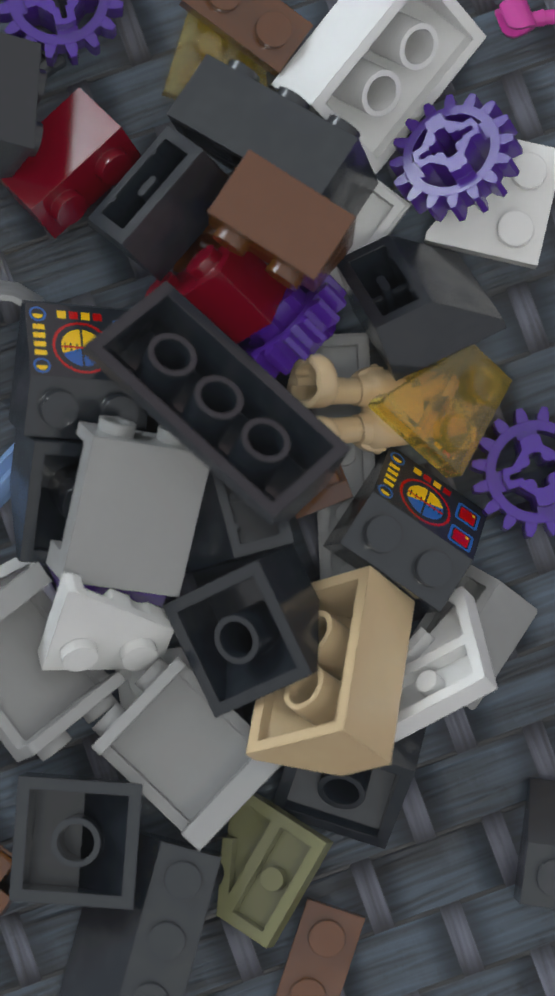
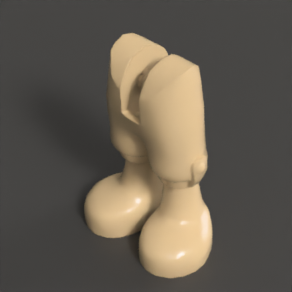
(318, 386)

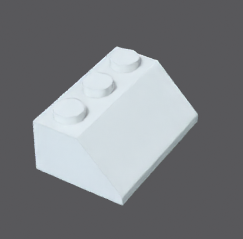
(381, 65)

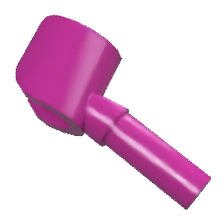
(517, 19)

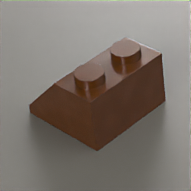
(281, 223)

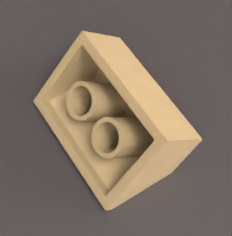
(349, 708)

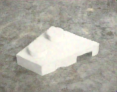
(515, 223)
(101, 630)
(445, 667)

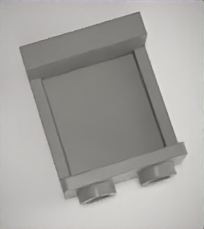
(131, 509)
(37, 702)
(181, 753)

